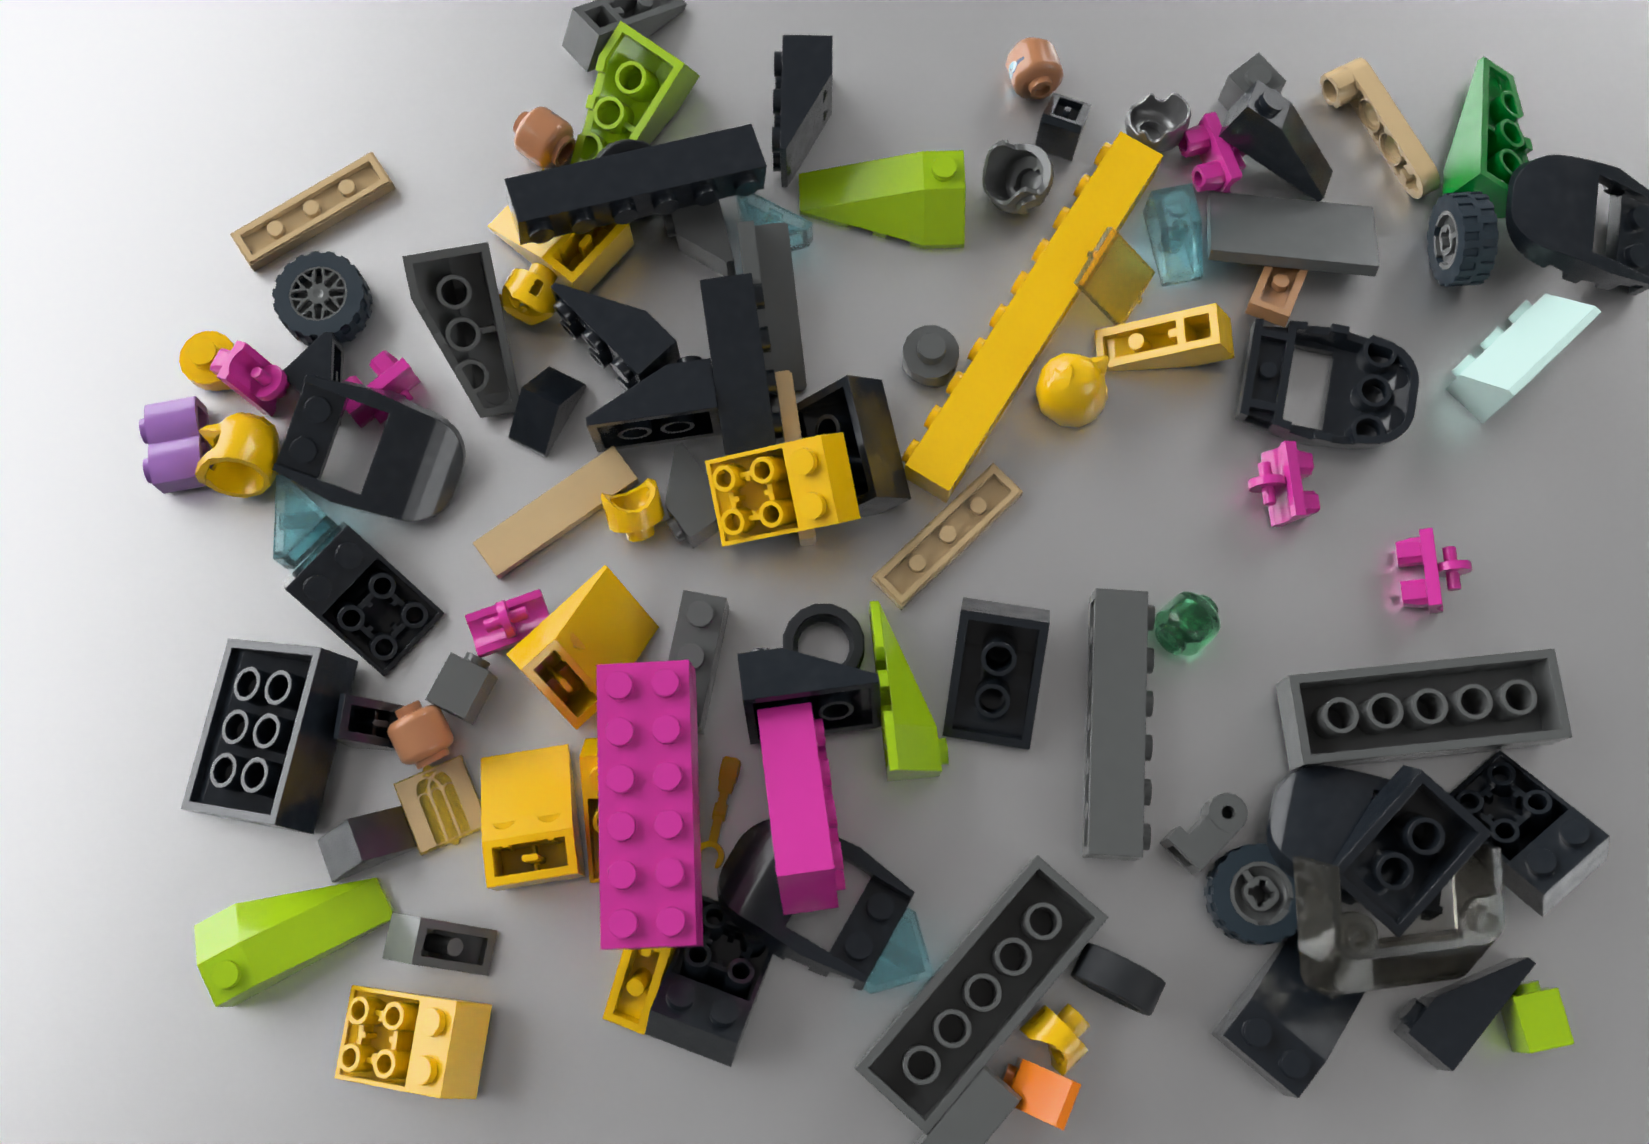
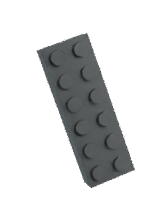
(1423, 709)
(980, 994)

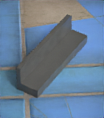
(769, 258)

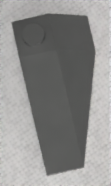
(464, 313)

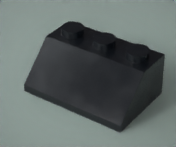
(863, 415)

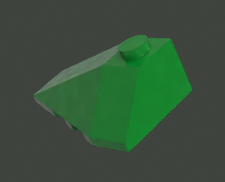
(1487, 137)

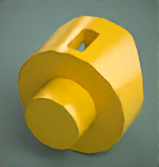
(532, 289)
(198, 356)
(634, 511)
(1060, 1033)

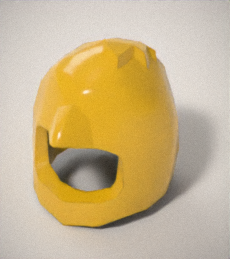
(1072, 389)
(241, 455)

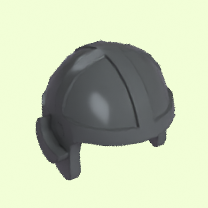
(1017, 176)

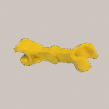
(727, 779)

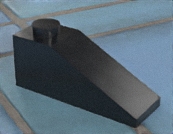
(1275, 136)
(1452, 1019)

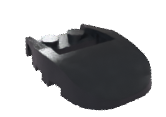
(1554, 219)
(1367, 392)
(413, 463)
(1316, 814)
(753, 903)

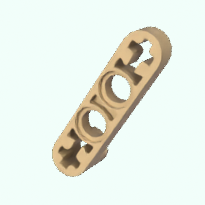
(1406, 156)

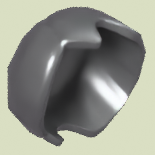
(1158, 122)

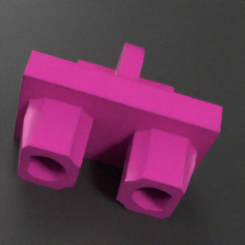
(1220, 159)
(251, 376)
(393, 376)
(1282, 486)
(1427, 591)
(506, 622)

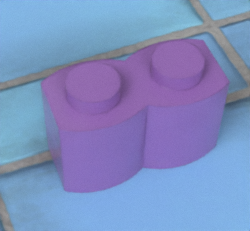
(174, 443)

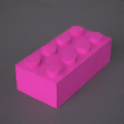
(801, 808)

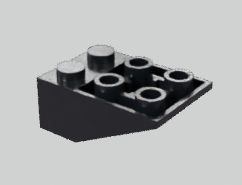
(800, 99)
(616, 333)
(362, 598)
(1541, 837)
(710, 989)

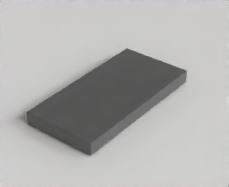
(1291, 233)

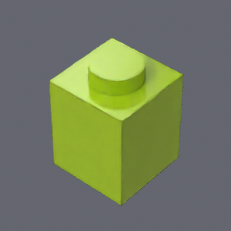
(1536, 1019)

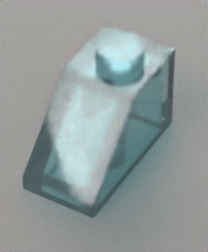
(1175, 234)

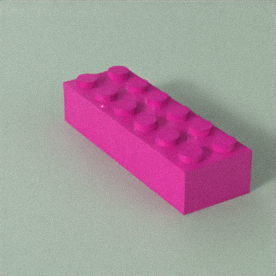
(648, 806)

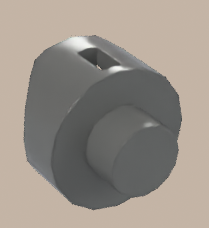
(930, 355)

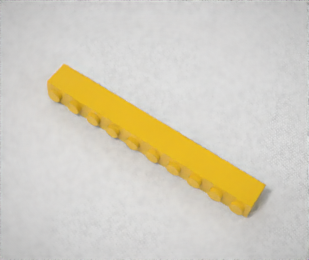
(1029, 320)

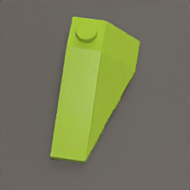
(633, 93)
(899, 196)
(907, 725)
(280, 935)

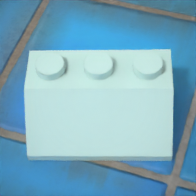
(1518, 353)

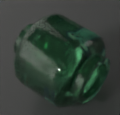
(1187, 623)

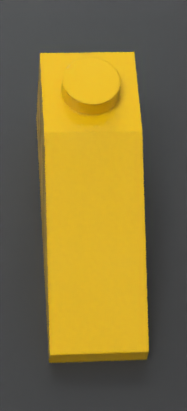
(1168, 340)
(636, 986)

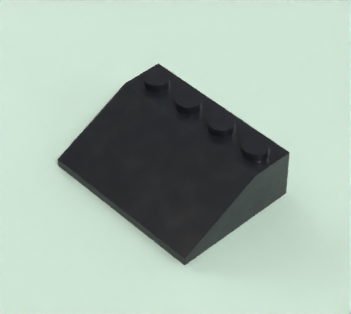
(269, 734)

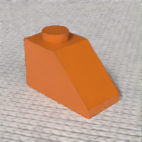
(1042, 1091)

